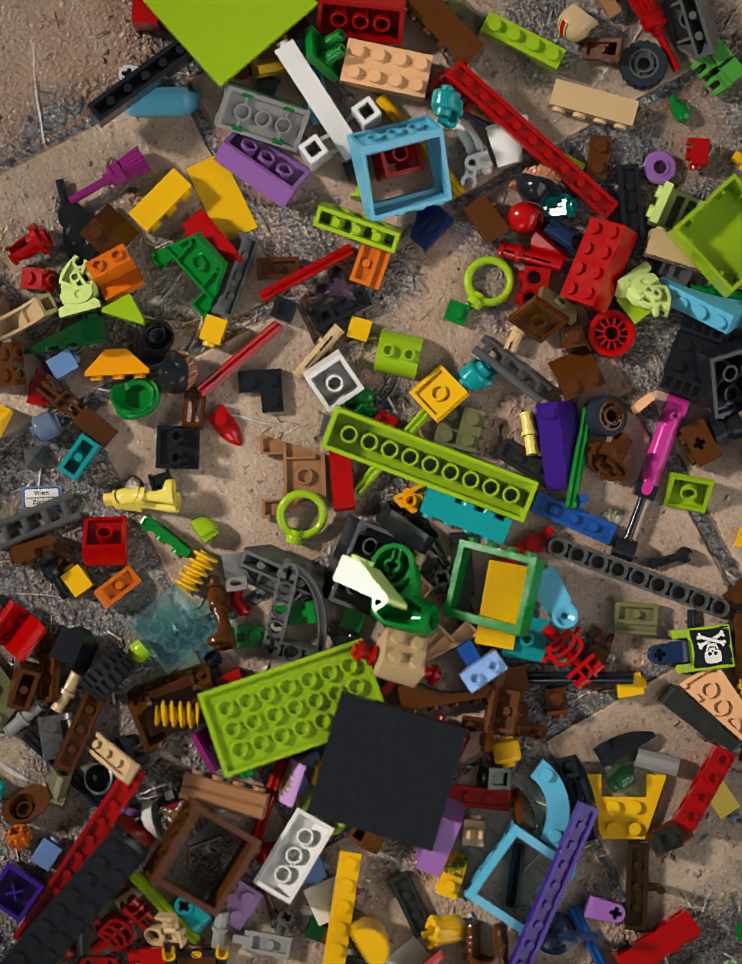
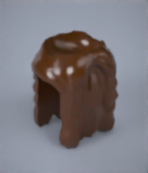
(473, 943)

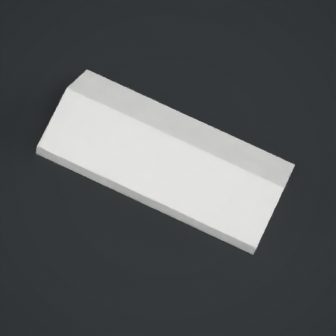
(293, 856)

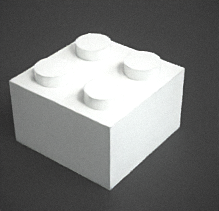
(333, 380)

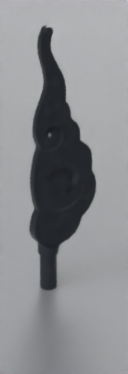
(73, 220)

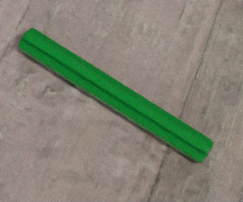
(578, 462)

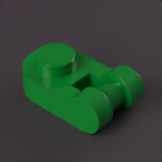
(253, 635)

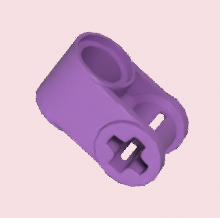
(599, 908)

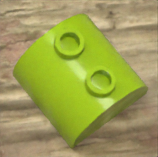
(398, 354)

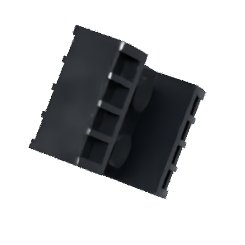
(680, 371)

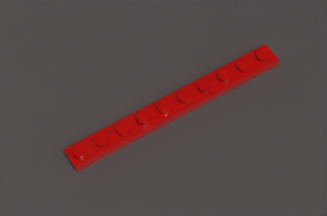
(531, 139)
(88, 839)

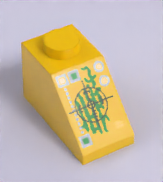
(452, 875)

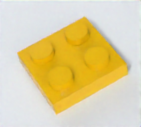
(439, 393)

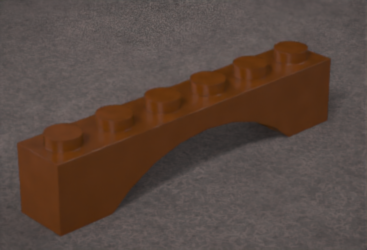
(430, 698)

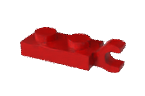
(531, 543)

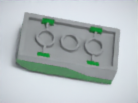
(262, 116)

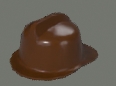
(26, 804)

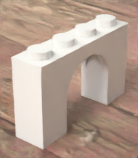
(319, 150)

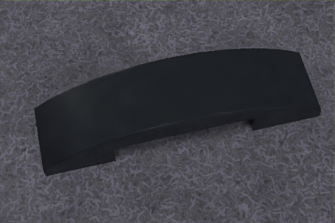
(579, 786)

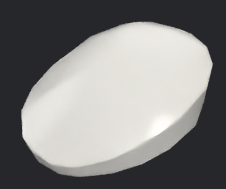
(149, 817)

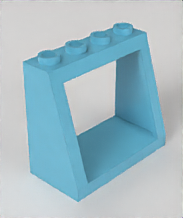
(394, 136)
(490, 861)

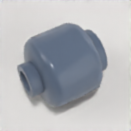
(45, 426)

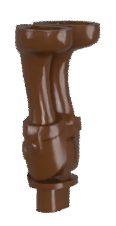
(218, 604)

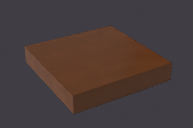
(538, 319)

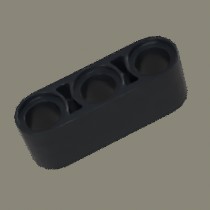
(406, 527)

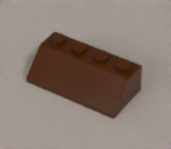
(446, 29)

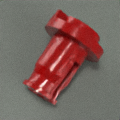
(27, 246)

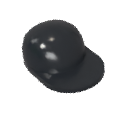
(155, 341)

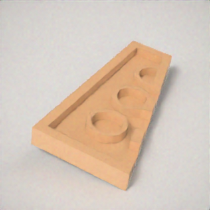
(718, 697)

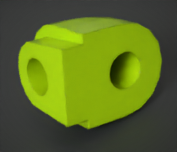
(205, 529)
(138, 652)

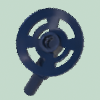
(567, 938)

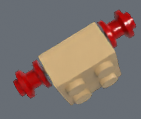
(398, 658)

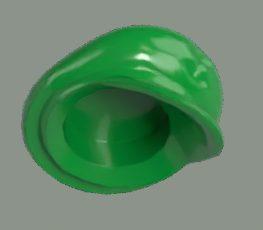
(135, 398)

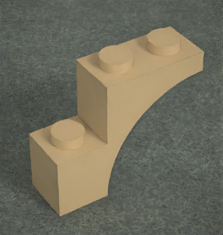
(29, 314)

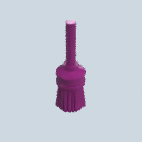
(116, 173)

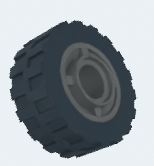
(646, 52)

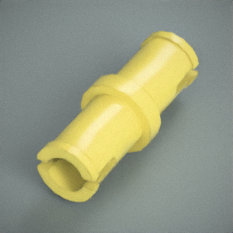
(529, 433)

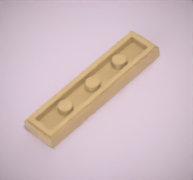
(111, 756)

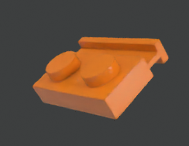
(370, 266)

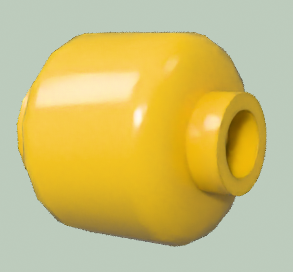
(506, 751)

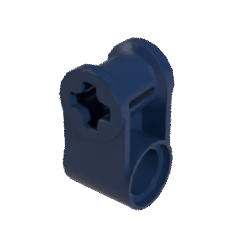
(672, 652)

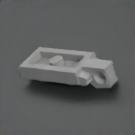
(264, 943)

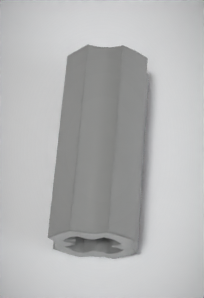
(656, 761)

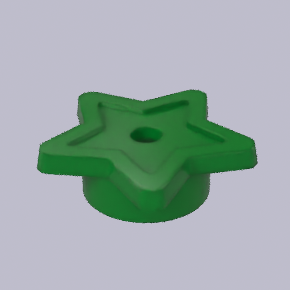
(365, 409)

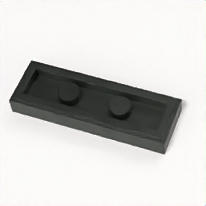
(516, 457)
(409, 902)

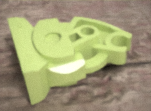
(644, 290)
(76, 292)

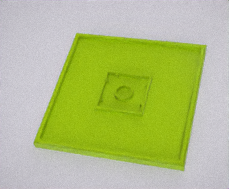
(228, 33)

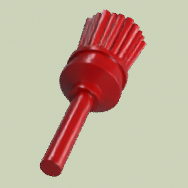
(653, 22)

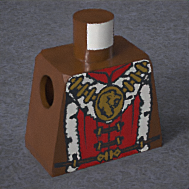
(168, 811)

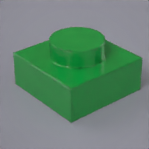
(456, 312)

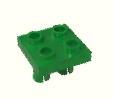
(325, 51)

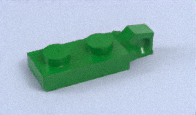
(165, 536)

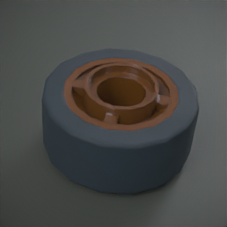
(602, 407)

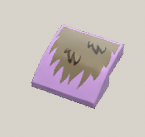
(290, 781)

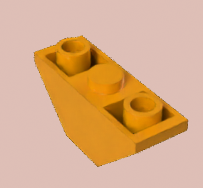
(117, 364)

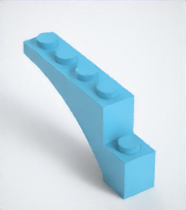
(710, 309)

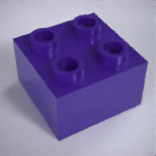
(19, 890)

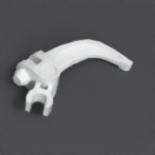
(478, 157)

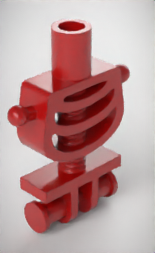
(567, 651)
(108, 929)

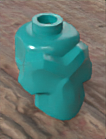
(447, 106)
(476, 375)

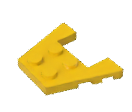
(626, 815)

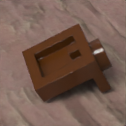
(556, 702)

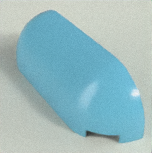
(166, 103)

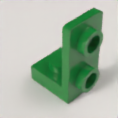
(299, 614)

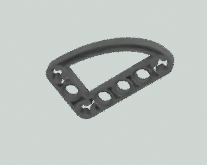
(281, 643)

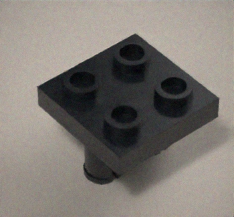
(177, 447)

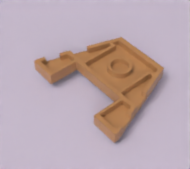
(302, 470)

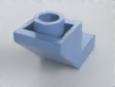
(310, 761)

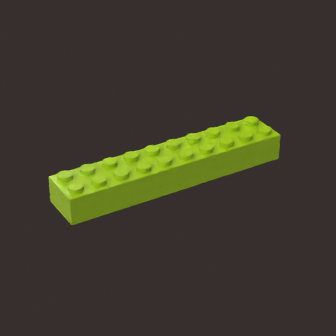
(429, 463)

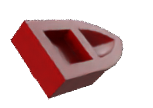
(225, 425)

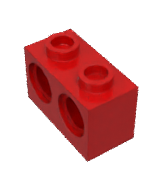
(529, 288)

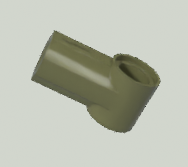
(59, 788)

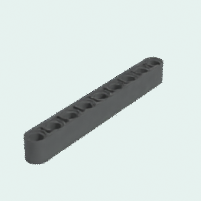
(648, 577)

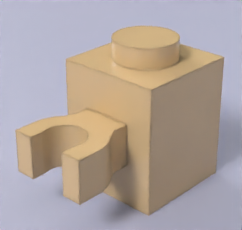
(473, 830)

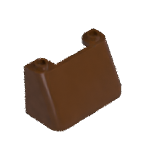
(177, 686)

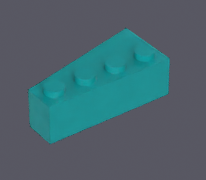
(465, 515)

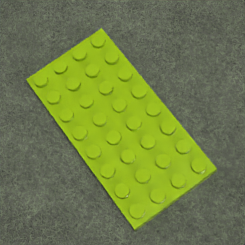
(283, 707)

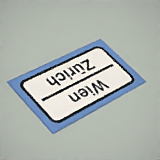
(38, 494)

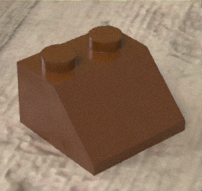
(108, 230)
(576, 373)

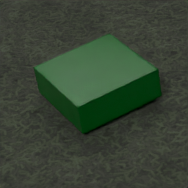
(352, 620)

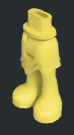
(140, 498)

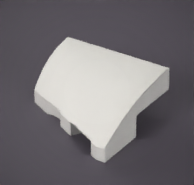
(505, 149)

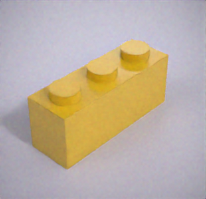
(161, 201)

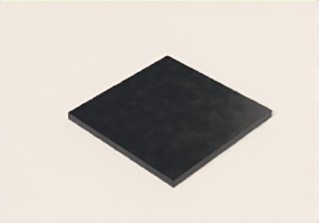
(387, 770)

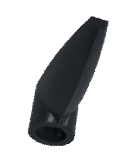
(621, 745)

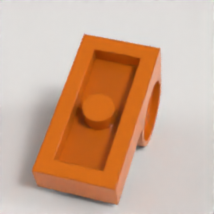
(117, 587)

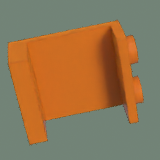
(115, 273)

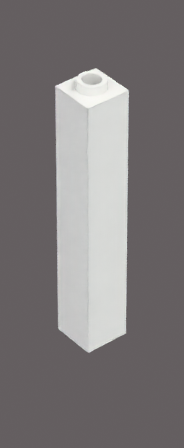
(315, 95)

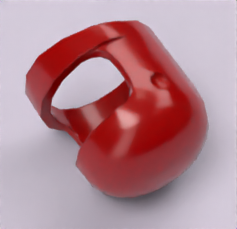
(524, 217)

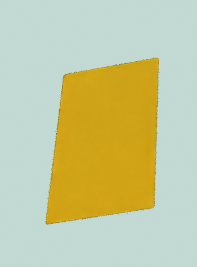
(221, 198)
(501, 601)

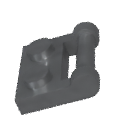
(51, 733)

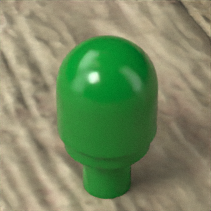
(679, 110)
(364, 396)

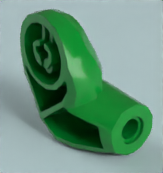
(402, 572)

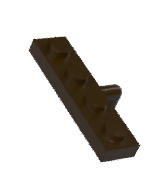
(638, 886)

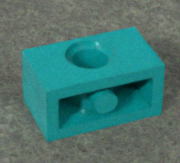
(79, 457)

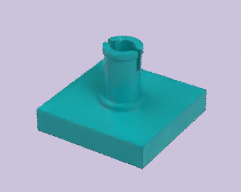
(531, 646)

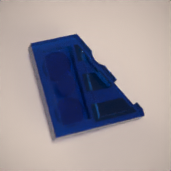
(430, 226)

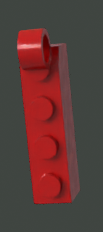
(660, 940)

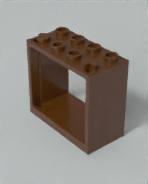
(173, 840)

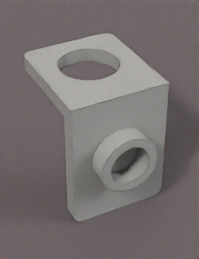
(233, 572)

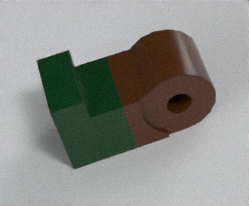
(315, 931)

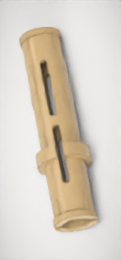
(335, 332)

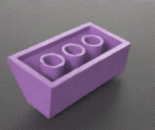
(263, 167)

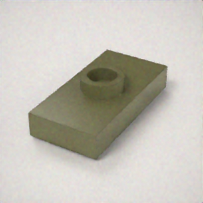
(559, 302)

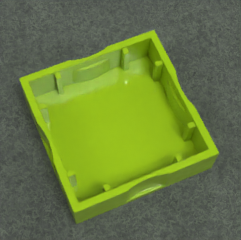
(713, 236)

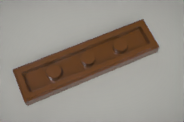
(78, 733)

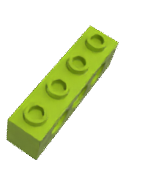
(357, 226)

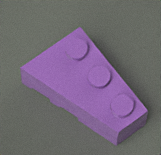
(434, 861)

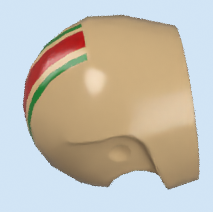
(575, 23)

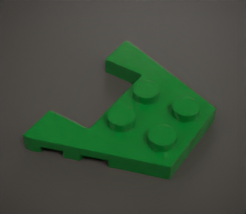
(200, 263)

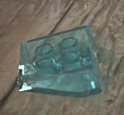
(172, 628)

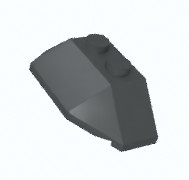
(692, 27)
(262, 568)

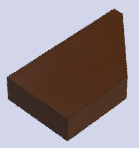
(523, 811)

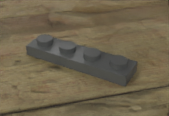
(235, 276)

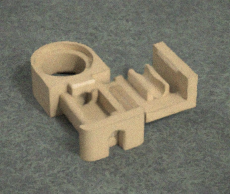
(167, 931)

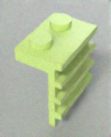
(666, 196)

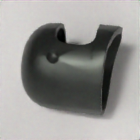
(99, 779)

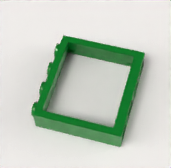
(529, 594)

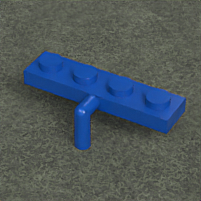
(574, 519)

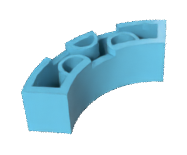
(556, 803)

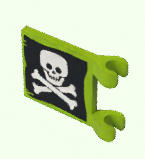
(708, 648)

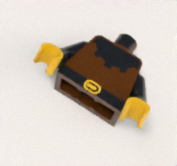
(202, 955)

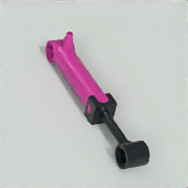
(652, 470)

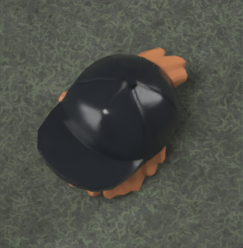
(537, 184)
(176, 373)

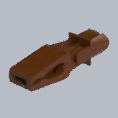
(85, 419)

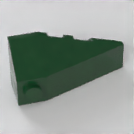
(83, 333)

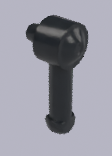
(683, 555)
(51, 572)

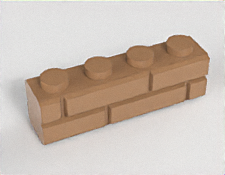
(224, 794)

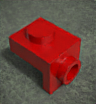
(38, 279)

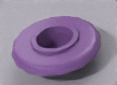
(665, 158)

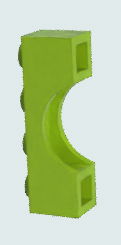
(526, 42)

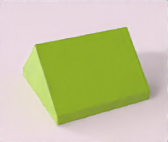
(125, 310)
(687, 492)

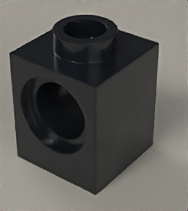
(283, 310)

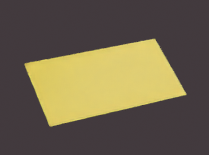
(724, 801)

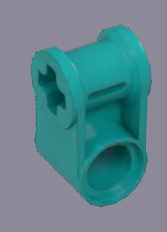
(193, 916)

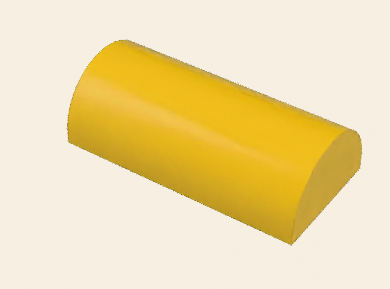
(371, 938)

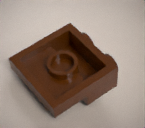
(12, 364)
(30, 551)

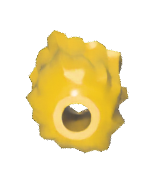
(444, 930)

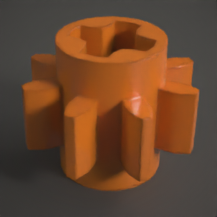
(19, 837)

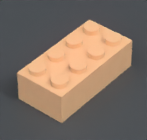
(386, 69)

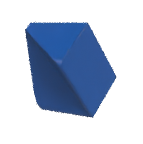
(468, 652)

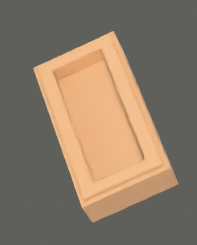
(642, 403)

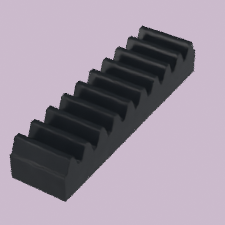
(631, 201)

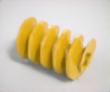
(195, 571)
(177, 714)

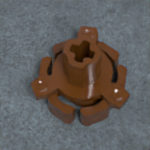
(611, 458)

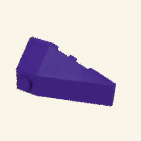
(557, 437)

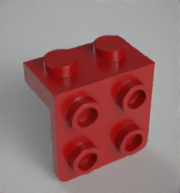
(19, 630)

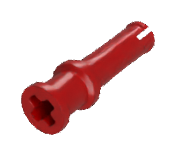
(556, 263)

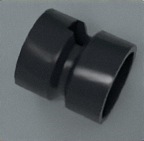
(726, 428)

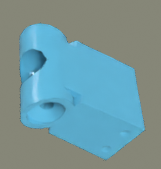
(556, 600)

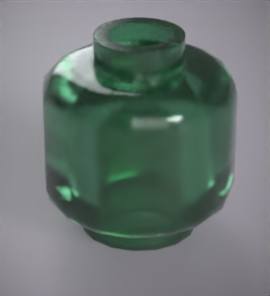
(622, 778)

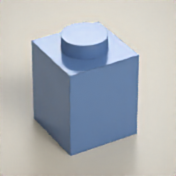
(64, 364)
(47, 852)

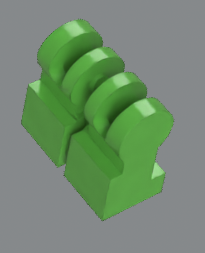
(727, 73)

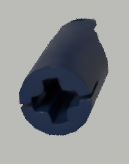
(560, 233)

